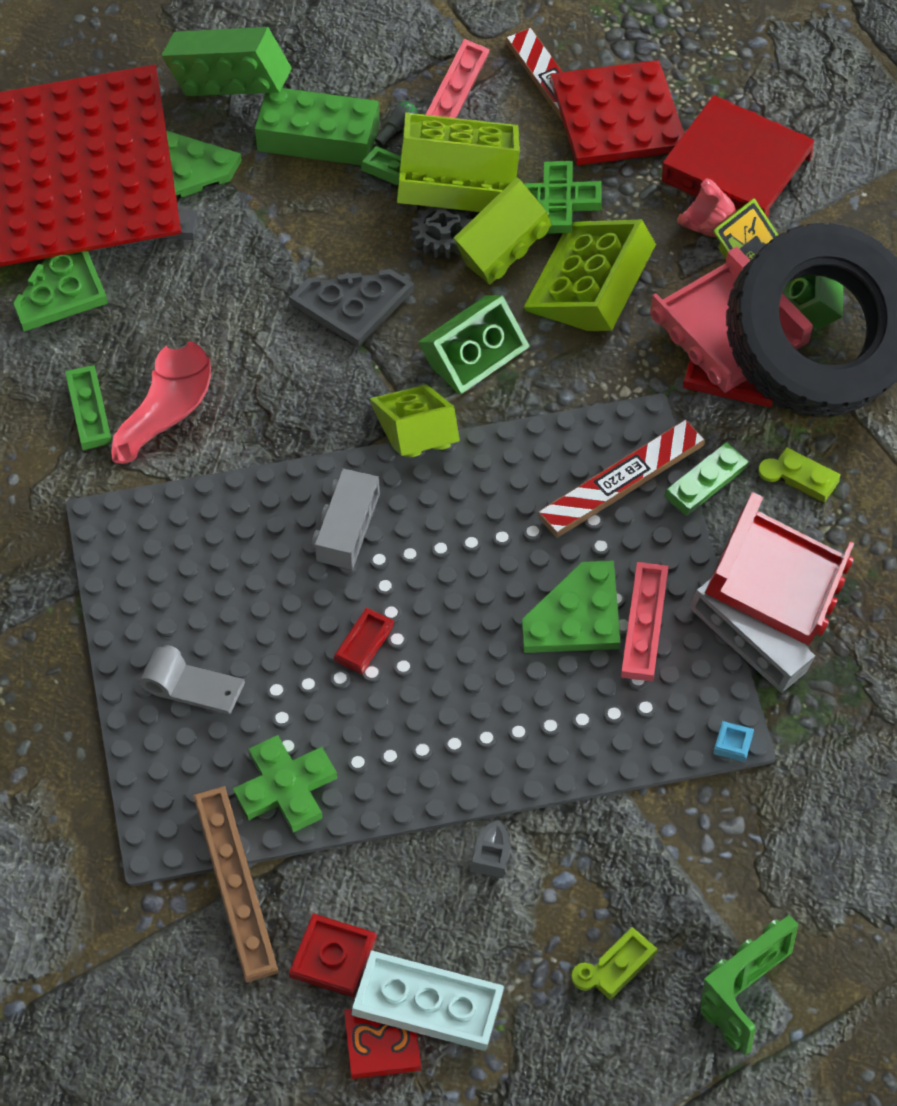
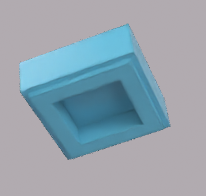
(733, 741)

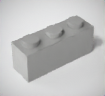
(346, 518)

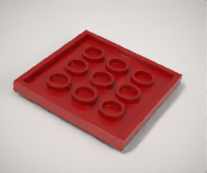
(617, 112)

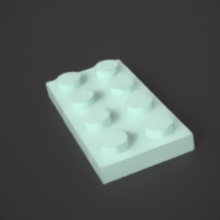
(428, 1000)

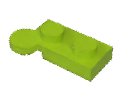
(801, 474)
(616, 966)

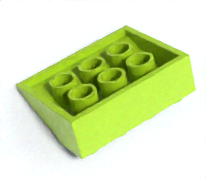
(592, 273)

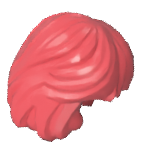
(707, 210)

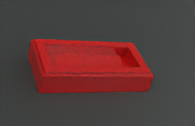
(364, 640)

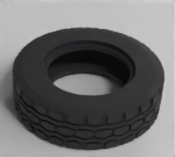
(763, 348)

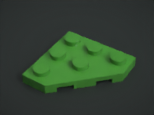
(199, 164)
(59, 290)
(576, 613)

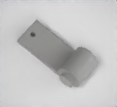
(171, 678)

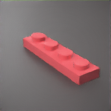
(459, 80)
(644, 621)

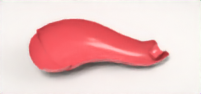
(176, 390)

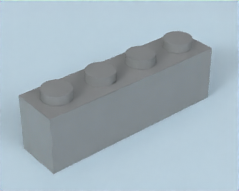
(769, 651)

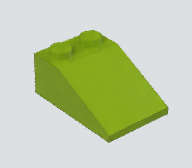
(416, 420)

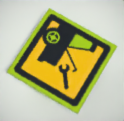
(745, 229)

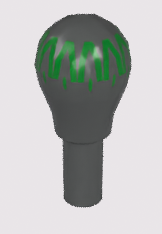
(396, 122)

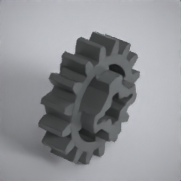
(437, 228)

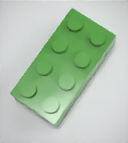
(226, 61)
(317, 126)

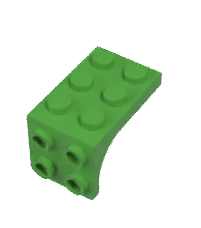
(733, 976)

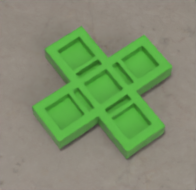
(563, 196)
(285, 783)

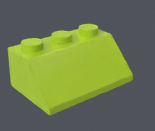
(502, 231)

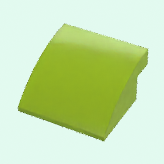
(456, 161)

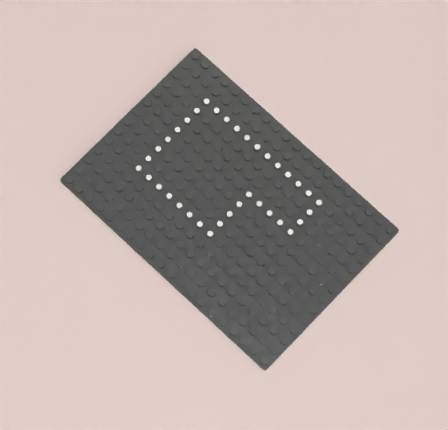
(450, 707)

